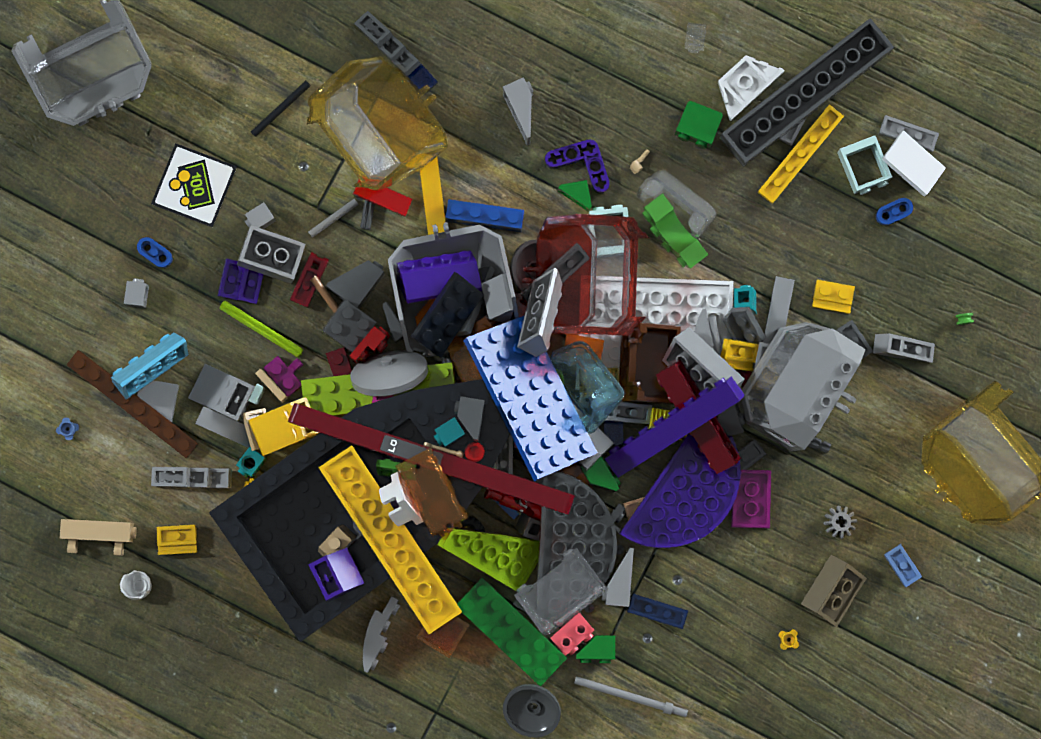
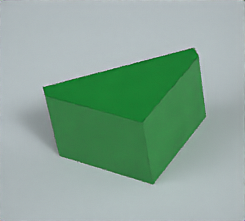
(578, 193)

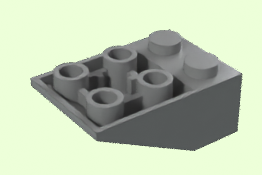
(222, 392)

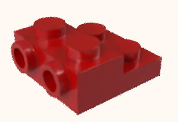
(375, 341)

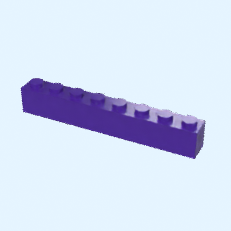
(675, 426)

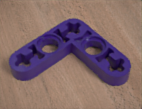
(588, 158)

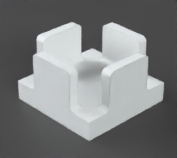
(397, 491)

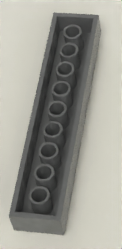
(806, 92)

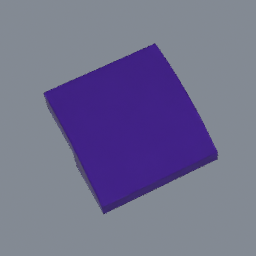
(239, 283)

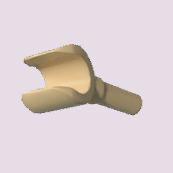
(636, 166)

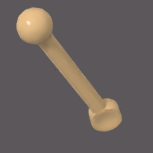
(458, 453)

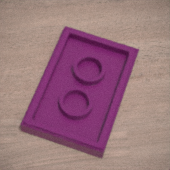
(752, 500)

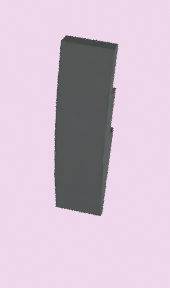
(387, 43)

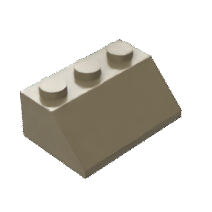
(833, 590)

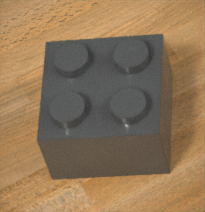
(348, 326)

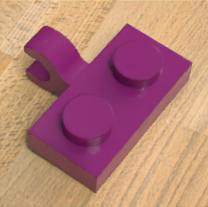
(284, 375)

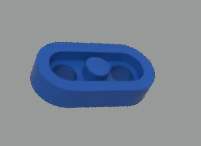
(893, 211)
(155, 252)

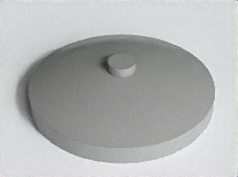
(389, 373)

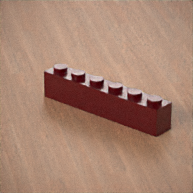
(709, 436)

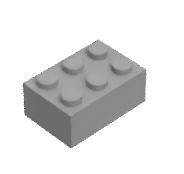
(271, 254)

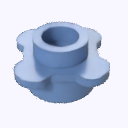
(62, 428)

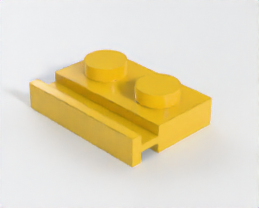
(833, 296)
(739, 354)
(177, 539)

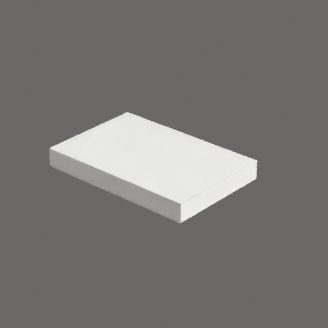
(913, 163)

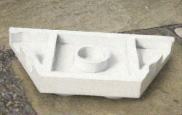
(746, 83)

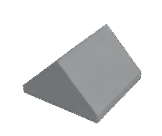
(498, 299)

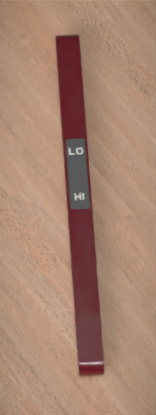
(451, 464)

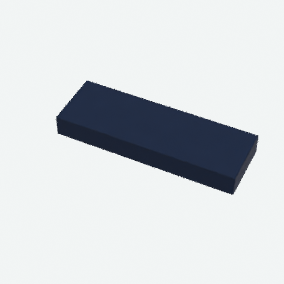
(657, 611)

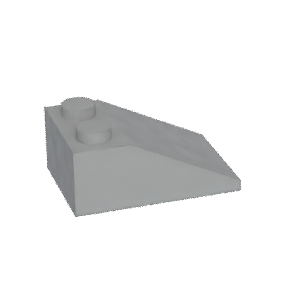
(518, 98)

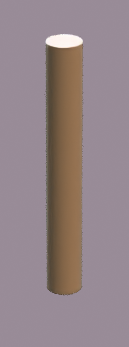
(324, 293)

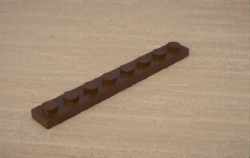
(133, 405)

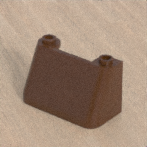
(642, 359)

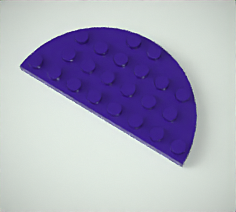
(684, 500)

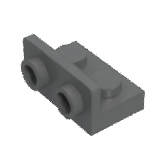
(743, 325)

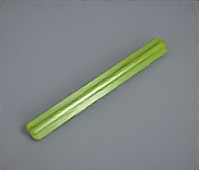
(261, 329)

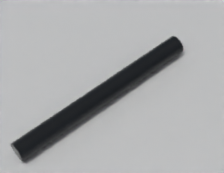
(280, 108)

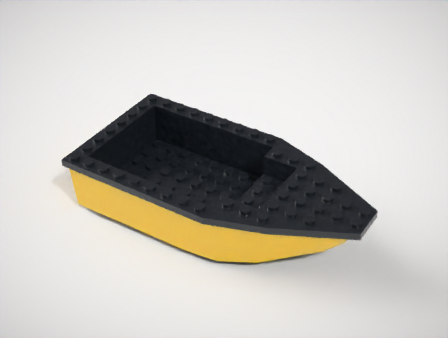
(293, 509)

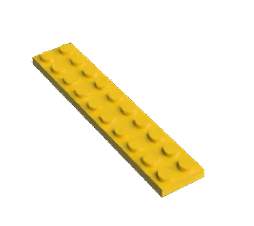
(390, 542)

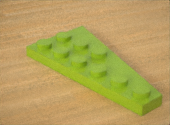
(500, 556)

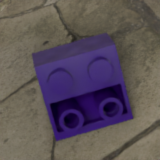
(336, 574)

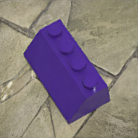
(427, 276)

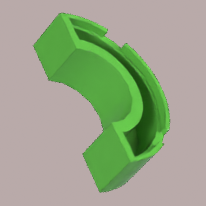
(673, 233)

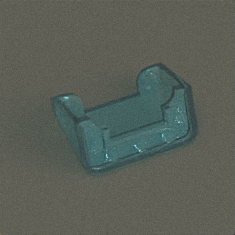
(587, 383)

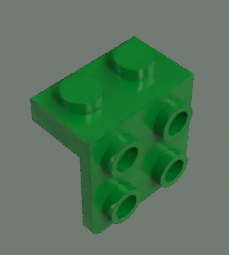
(698, 125)

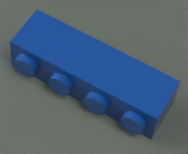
(484, 215)

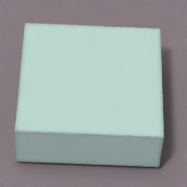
(257, 394)

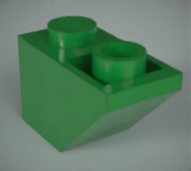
(601, 477)
(599, 647)

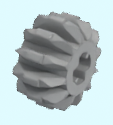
(836, 527)

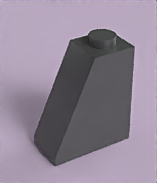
(357, 283)

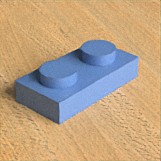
(902, 565)

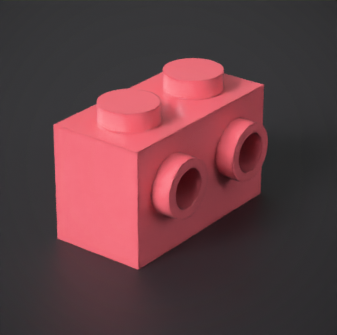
(572, 634)

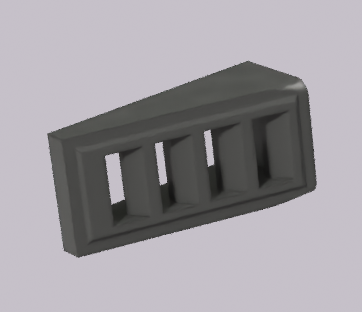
(393, 323)

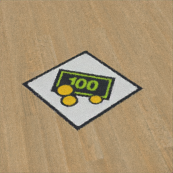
(194, 185)

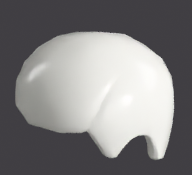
(136, 585)

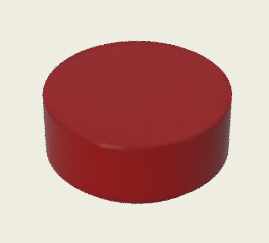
(474, 452)

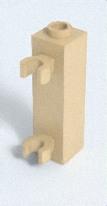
(97, 531)

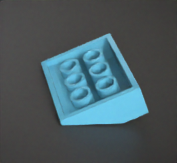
(150, 365)

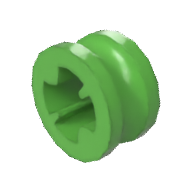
(964, 319)

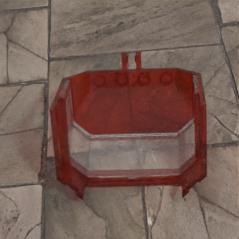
(603, 290)

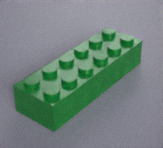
(511, 632)

